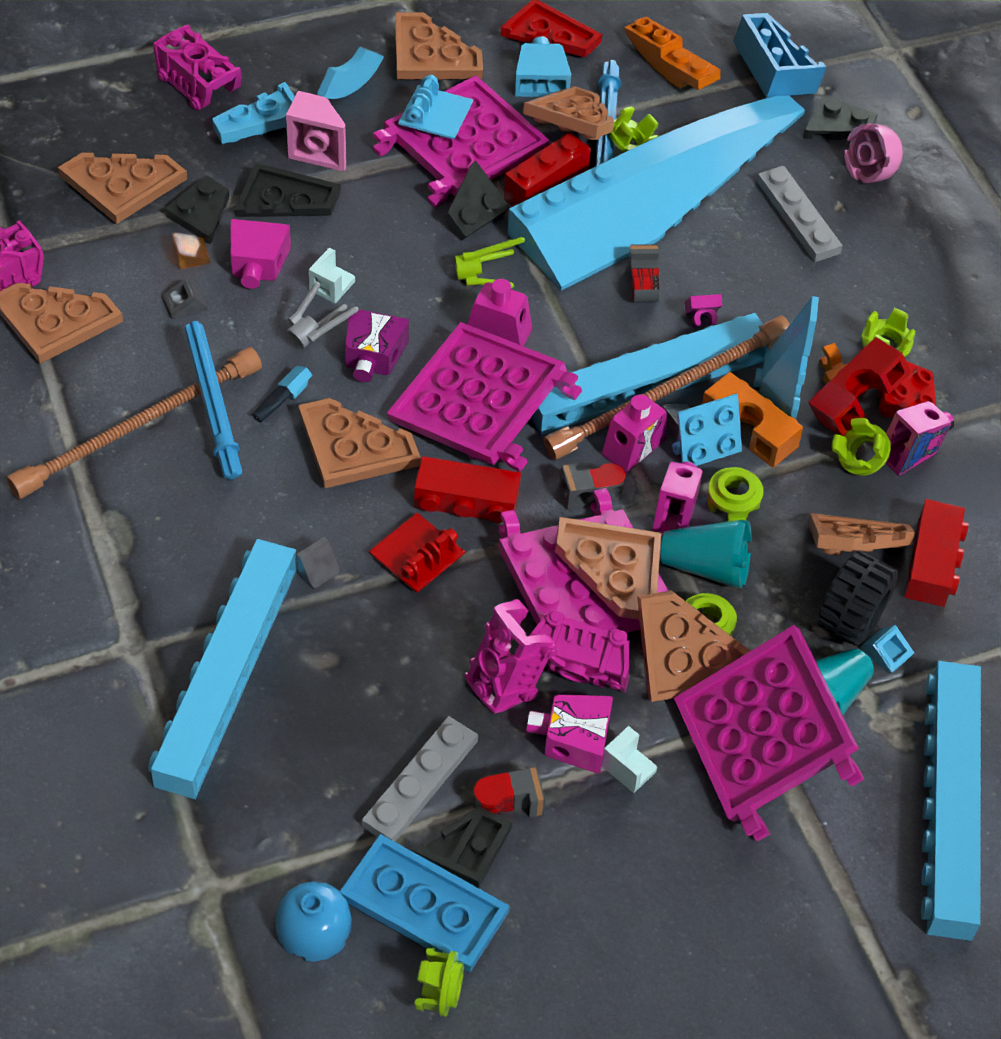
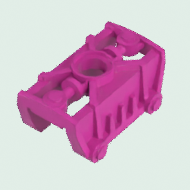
(183, 66)
(16, 265)
(586, 652)
(512, 675)

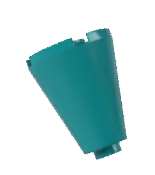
(710, 551)
(846, 675)

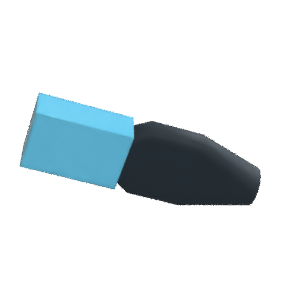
(288, 387)

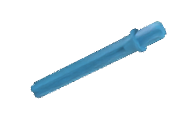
(609, 85)
(225, 448)

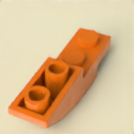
(666, 54)

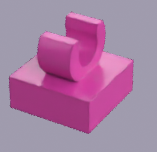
(703, 305)

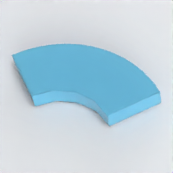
(350, 76)

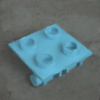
(435, 110)
(709, 431)

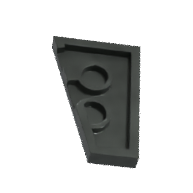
(285, 193)

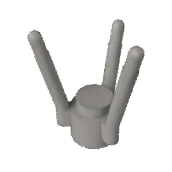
(307, 329)

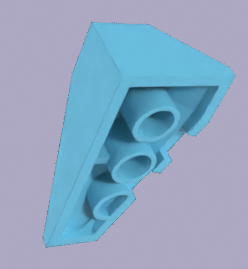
(787, 361)

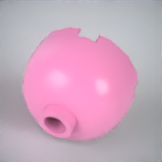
(873, 153)

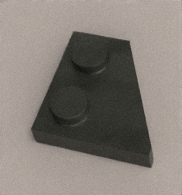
(837, 119)
(474, 203)
(200, 208)
(469, 846)

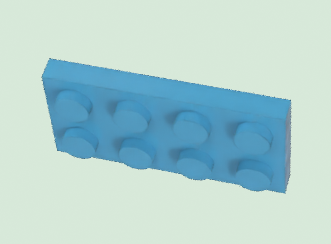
(424, 901)

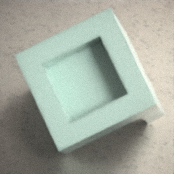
(332, 279)
(626, 762)

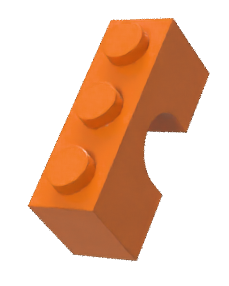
(774, 432)

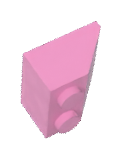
(316, 132)

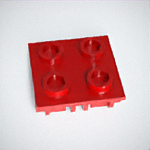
(912, 391)
(418, 552)

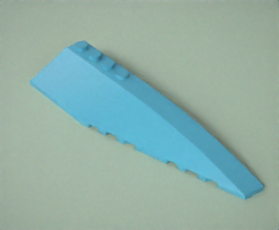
(643, 191)

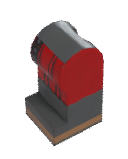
(644, 272)
(579, 486)
(511, 792)

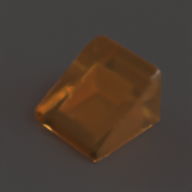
(190, 250)

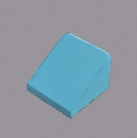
(888, 648)

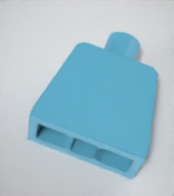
(541, 69)

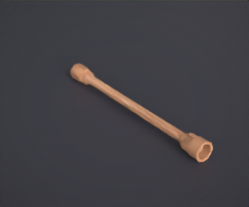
(566, 440)
(27, 480)

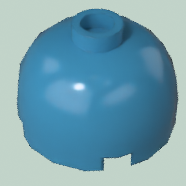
(313, 921)

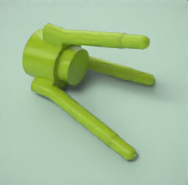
(470, 265)

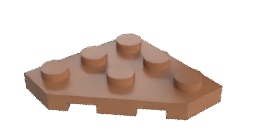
(432, 50)
(572, 111)
(123, 182)
(55, 317)
(354, 444)
(848, 534)
(611, 561)
(680, 645)

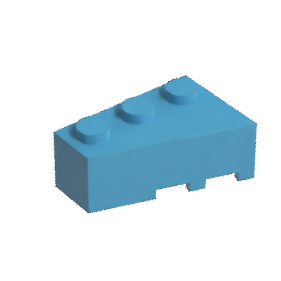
(774, 59)

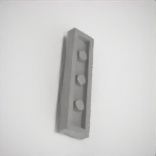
(799, 214)
(420, 780)

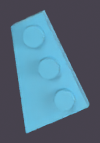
(255, 119)

